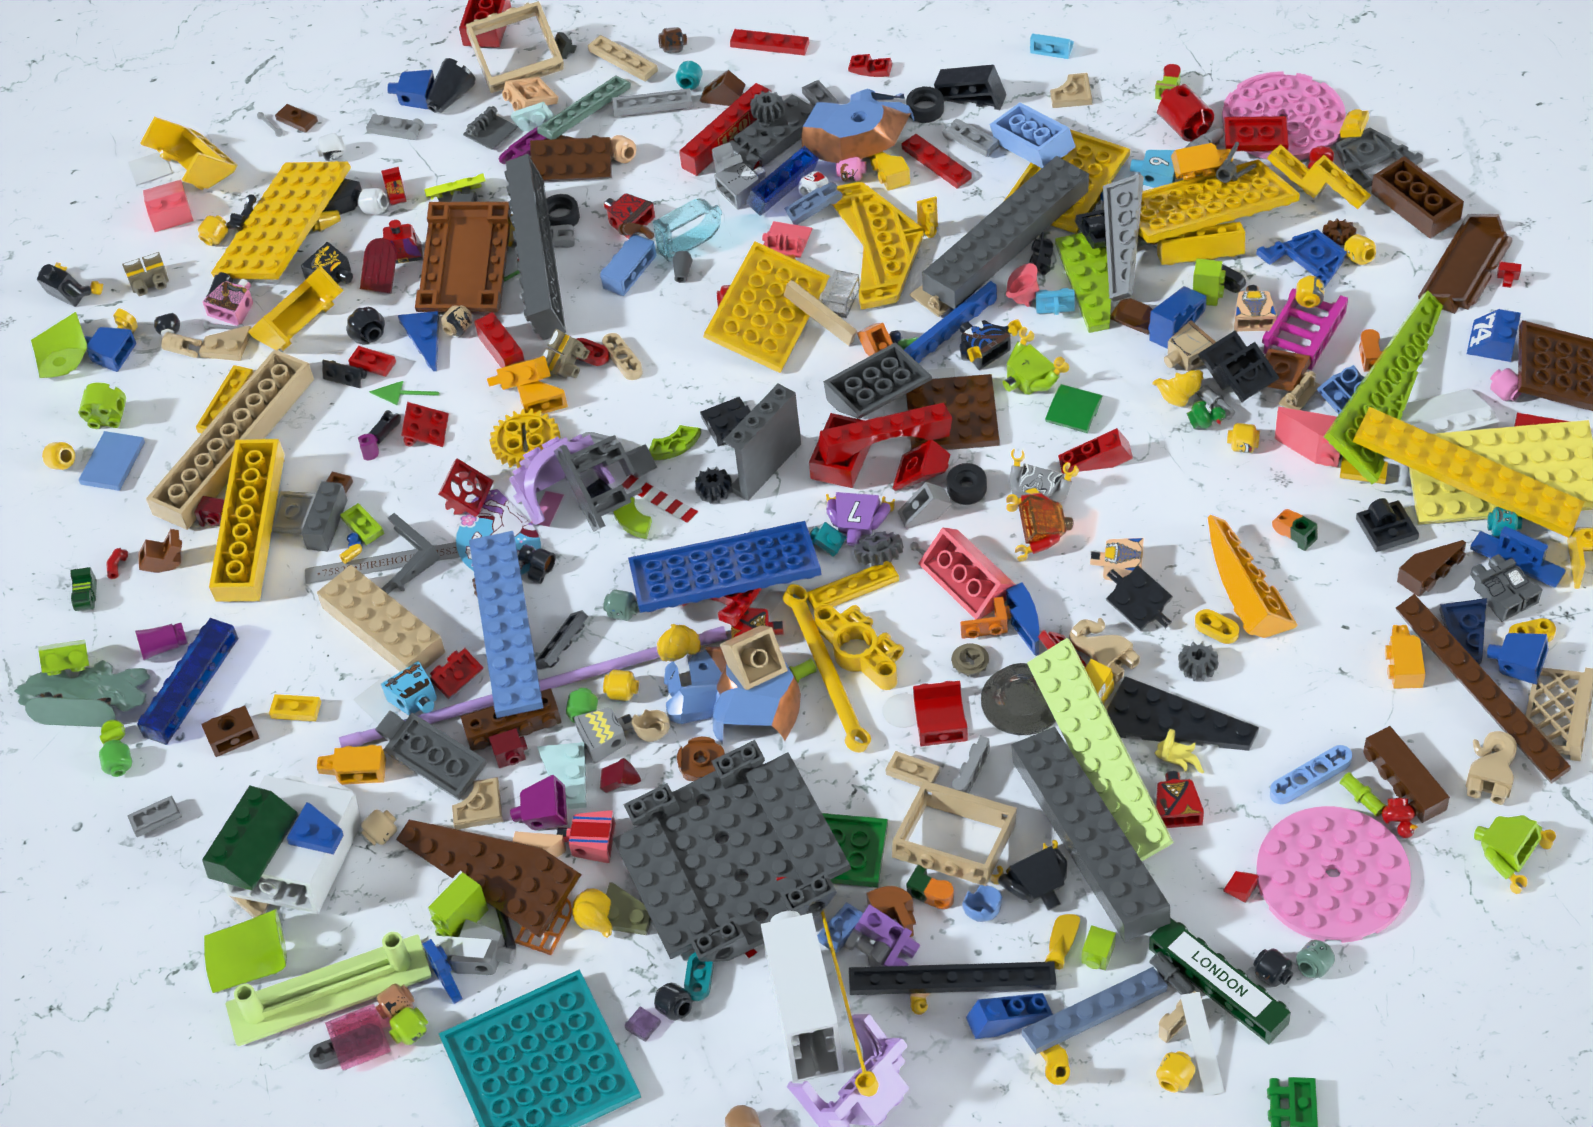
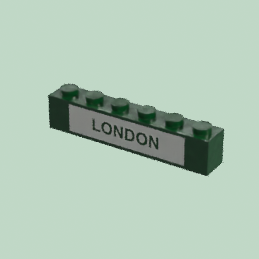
(1221, 981)

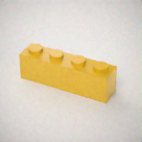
(1204, 243)

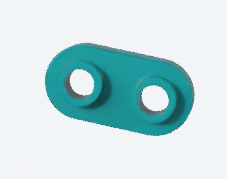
(698, 977)

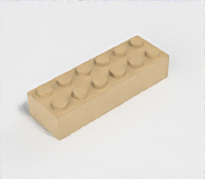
(380, 620)

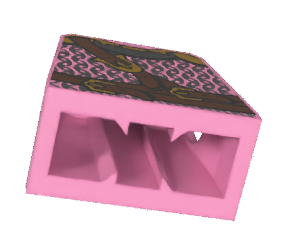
(229, 302)

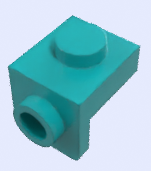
(827, 538)

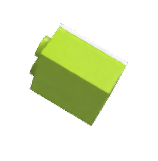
(455, 903)

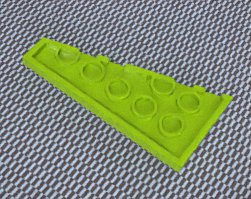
(1088, 277)

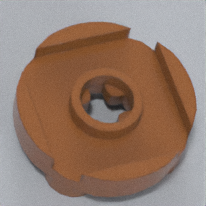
(689, 753)

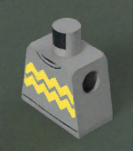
(602, 732)

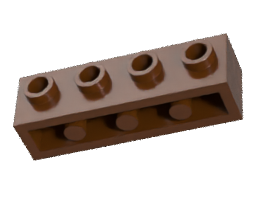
(484, 723)

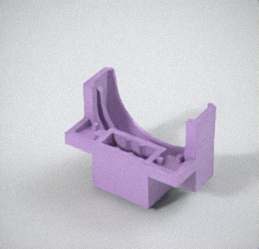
(543, 469)
(880, 1057)

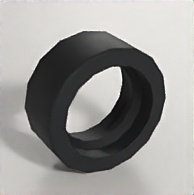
(921, 94)
(563, 201)

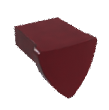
(618, 775)

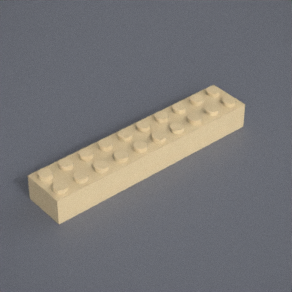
(247, 415)

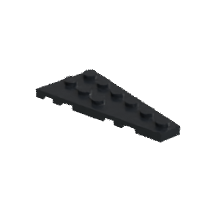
(1151, 713)

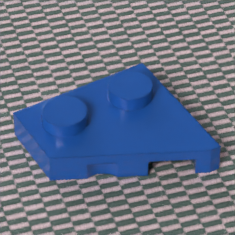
(315, 831)
(441, 968)

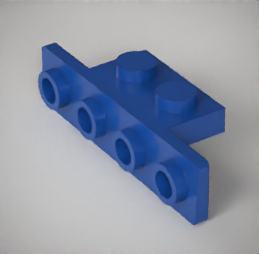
(1524, 550)

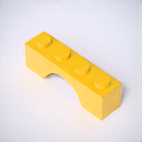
(891, 170)

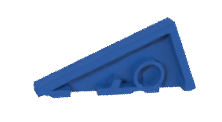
(424, 332)

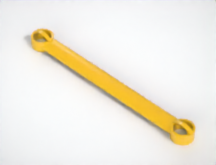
(826, 668)

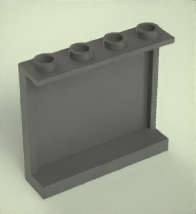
(764, 440)

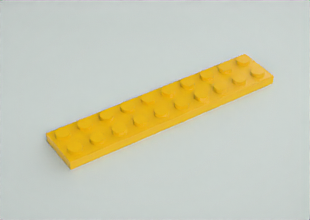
(1469, 472)

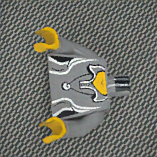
(1033, 479)

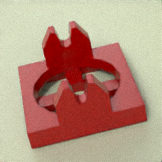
(472, 476)

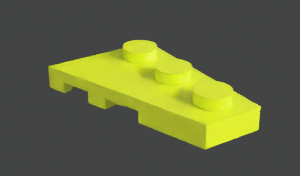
(472, 182)

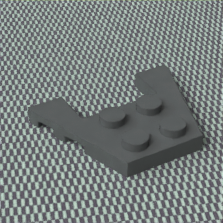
(1369, 150)

